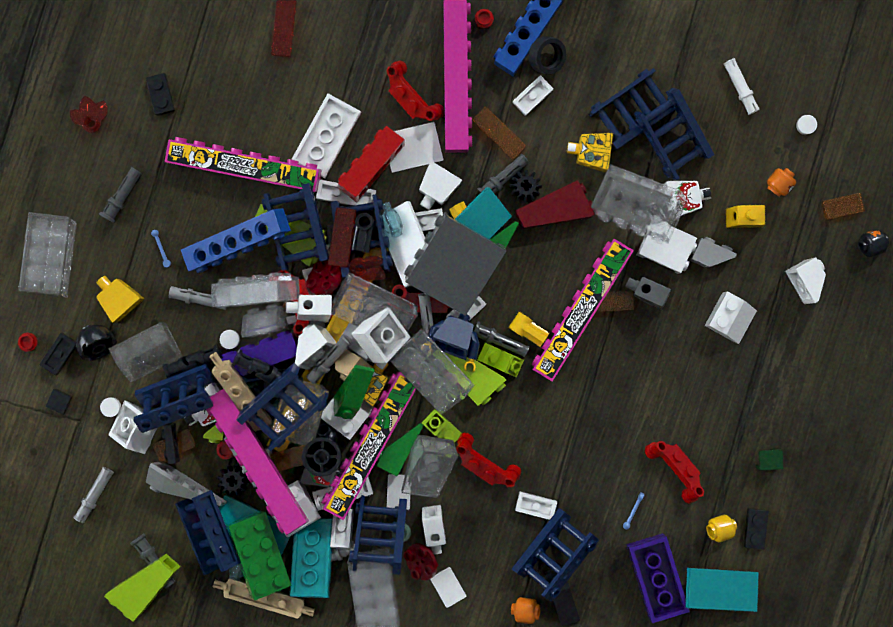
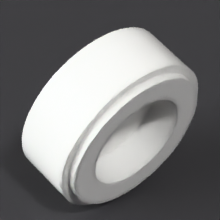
(806, 124)
(229, 339)
(110, 407)

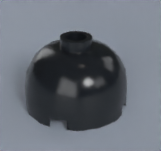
(94, 342)
(321, 456)

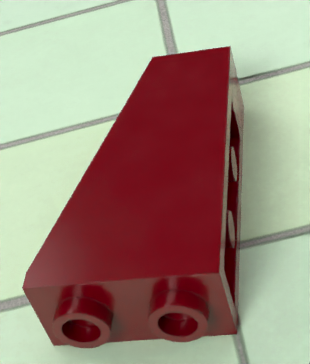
(557, 207)

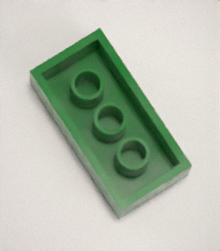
(258, 555)

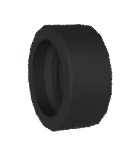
(559, 55)

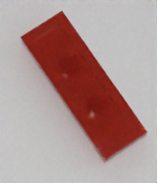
(283, 28)
(342, 237)

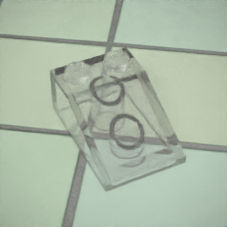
(263, 322)
(429, 466)

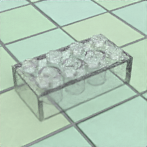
(255, 290)
(361, 300)
(432, 372)

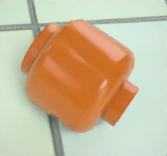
(781, 182)
(525, 610)

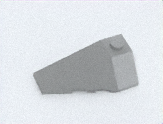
(171, 481)

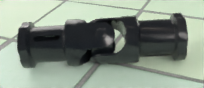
(191, 361)
(257, 368)

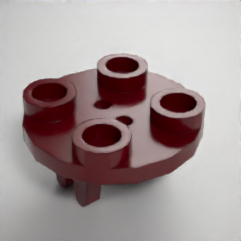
(323, 278)
(420, 561)

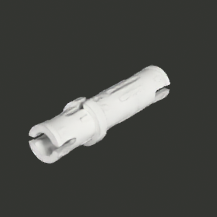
(741, 86)

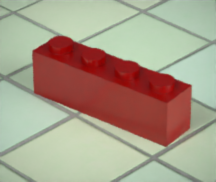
(371, 163)

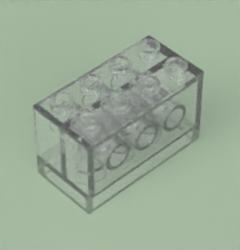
(635, 200)
(47, 255)
(374, 593)

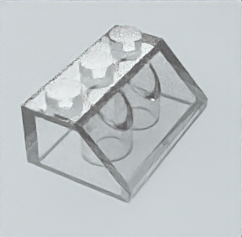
(145, 352)
(307, 430)

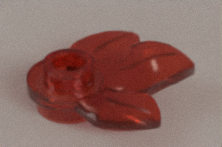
(88, 112)
(370, 268)

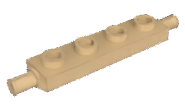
(236, 387)
(276, 602)

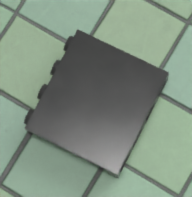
(454, 264)

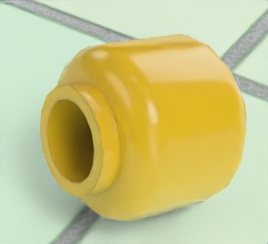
(721, 528)

